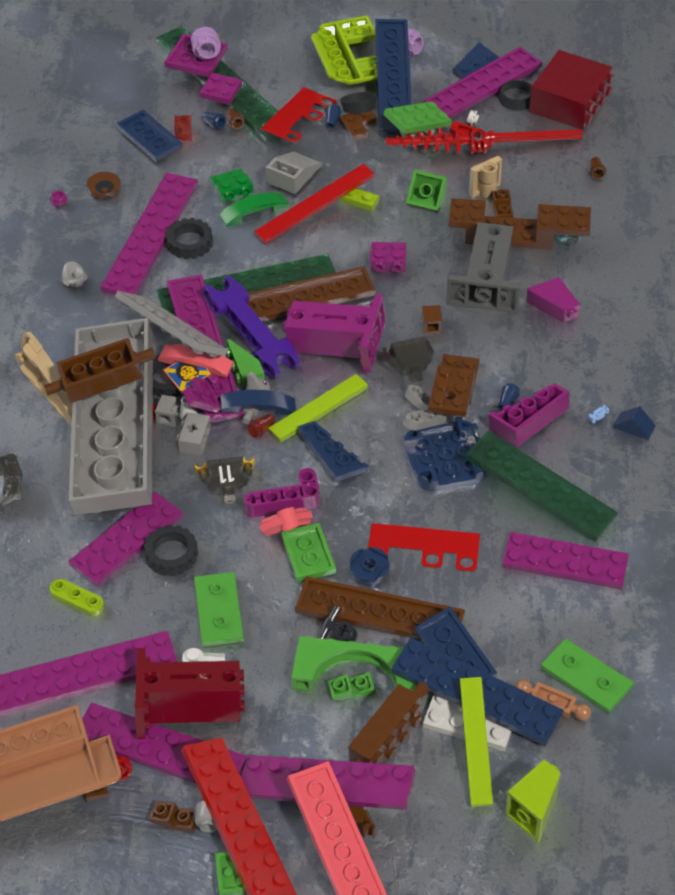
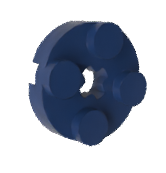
(373, 575)

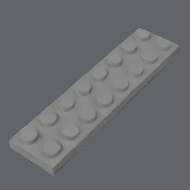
(171, 324)

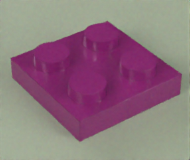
(220, 88)

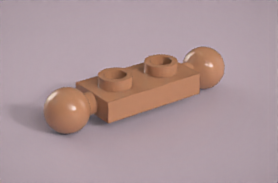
(557, 698)

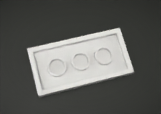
(447, 718)

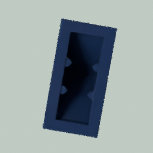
(635, 422)

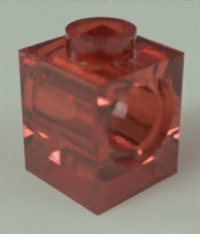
(183, 127)

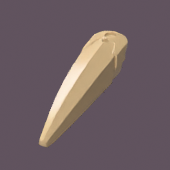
(41, 371)

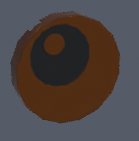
(103, 185)

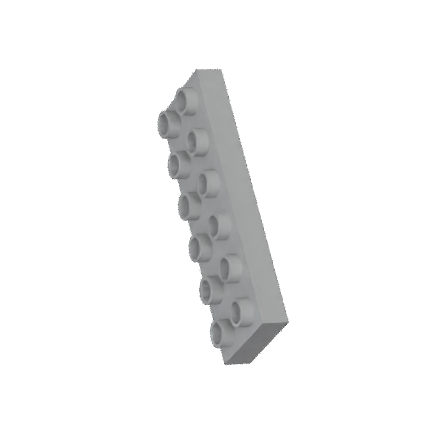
(113, 430)

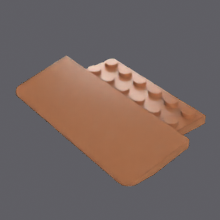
(52, 762)

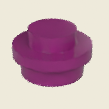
(58, 198)

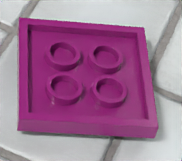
(184, 59)

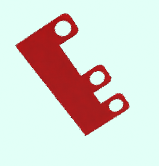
(297, 107)
(429, 540)

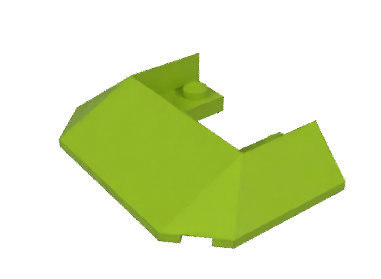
(336, 56)

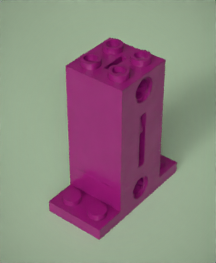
(337, 329)

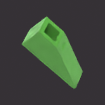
(243, 363)

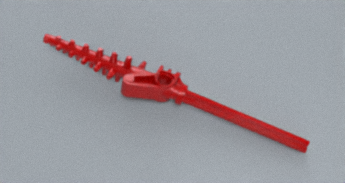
(464, 134)

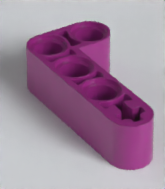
(271, 501)

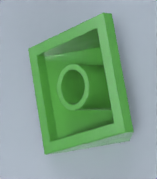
(427, 190)

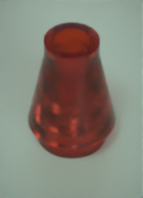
(260, 425)

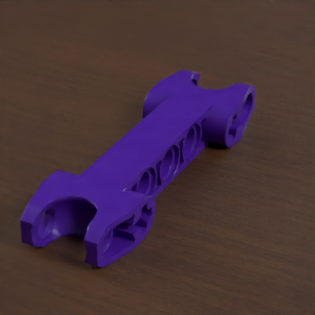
(267, 348)

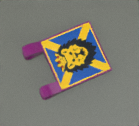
(182, 373)

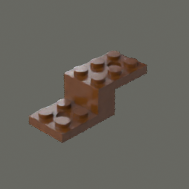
(454, 385)

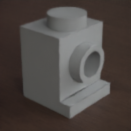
(167, 411)

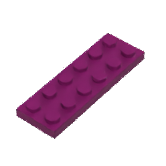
(124, 540)
(565, 560)

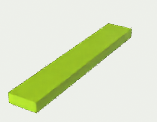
(318, 407)
(476, 742)

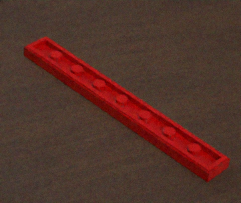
(314, 204)

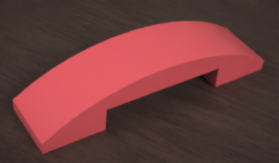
(217, 365)

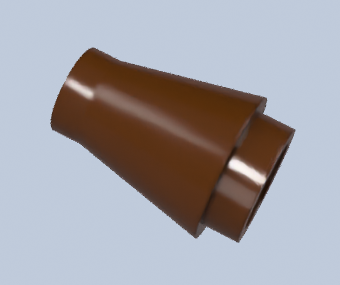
(235, 119)
(597, 169)

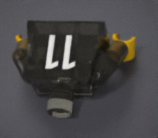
(226, 476)

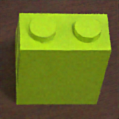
(533, 799)

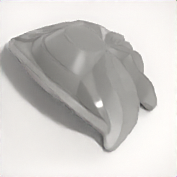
(73, 275)

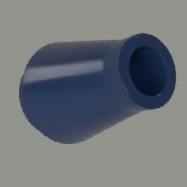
(333, 113)
(215, 120)
(508, 395)

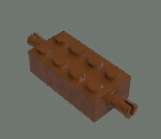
(99, 370)
(389, 726)

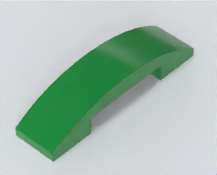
(252, 204)

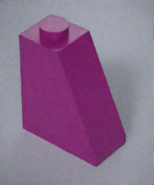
(554, 299)

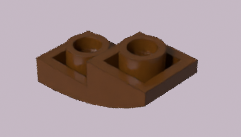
(502, 203)
(170, 816)

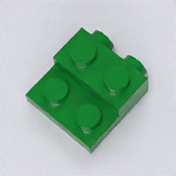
(232, 185)

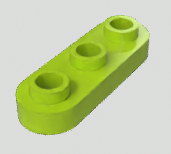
(81, 602)

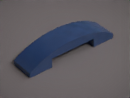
(257, 399)

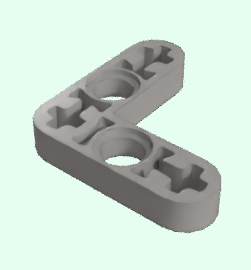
(422, 418)

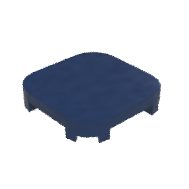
(439, 455)

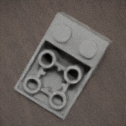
(291, 171)

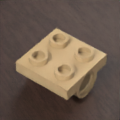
(485, 177)

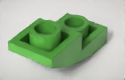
(351, 688)

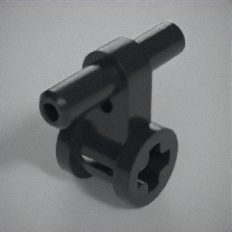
(338, 629)

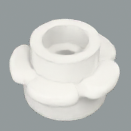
(472, 118)

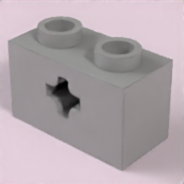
(194, 434)

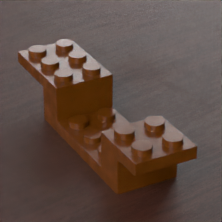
(526, 232)

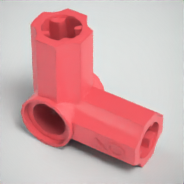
(285, 520)

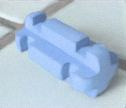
(598, 414)

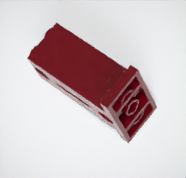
(187, 692)

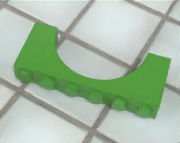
(318, 655)

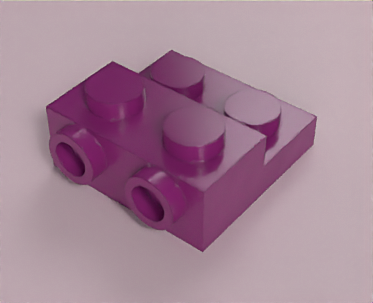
(388, 257)

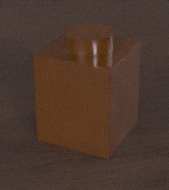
(432, 319)

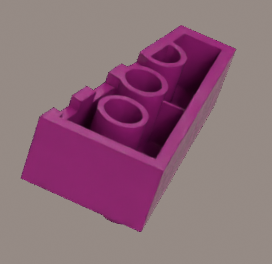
(530, 415)

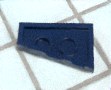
(474, 60)

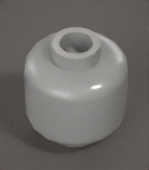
(203, 818)

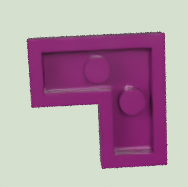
(201, 395)

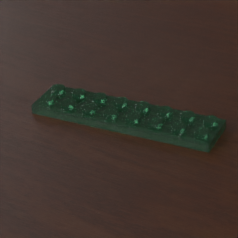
(541, 485)

